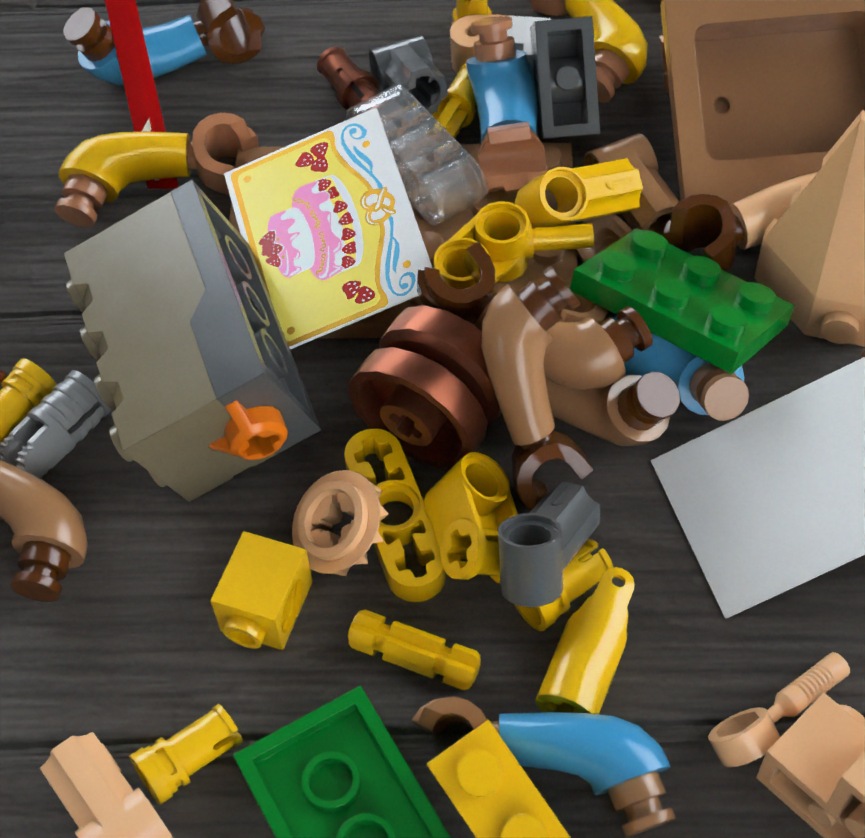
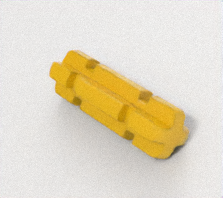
(414, 649)

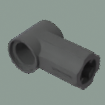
(410, 65)
(542, 543)

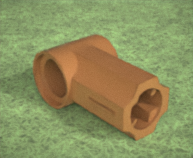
(656, 197)

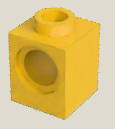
(262, 591)

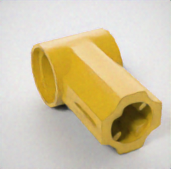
(581, 193)

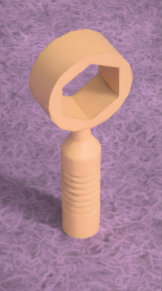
(753, 731)

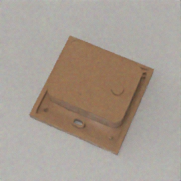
(760, 88)

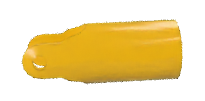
(589, 649)

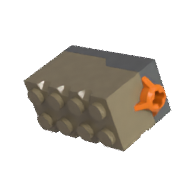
(187, 344)

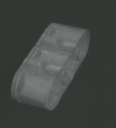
(433, 166)

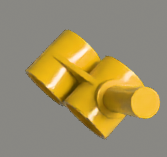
(508, 240)

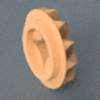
(323, 508)

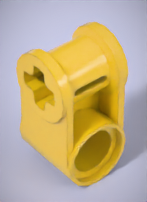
(466, 516)

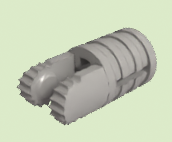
(55, 425)

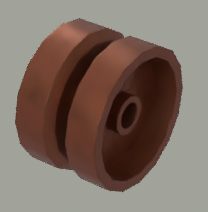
(427, 386)

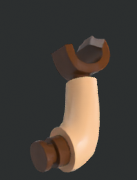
(718, 227)

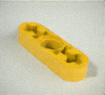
(400, 487)

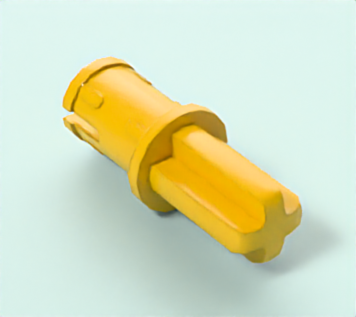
(458, 107)

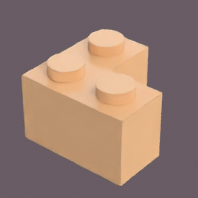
(821, 769)

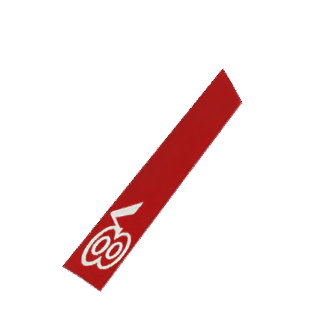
(137, 74)

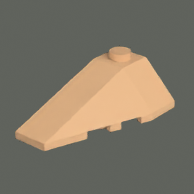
(819, 246)

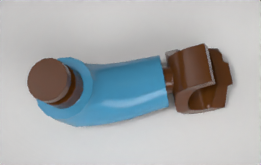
(229, 32)

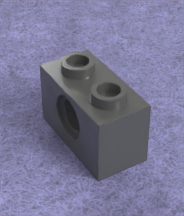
(565, 77)

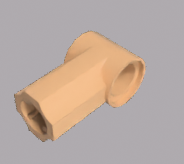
(98, 793)

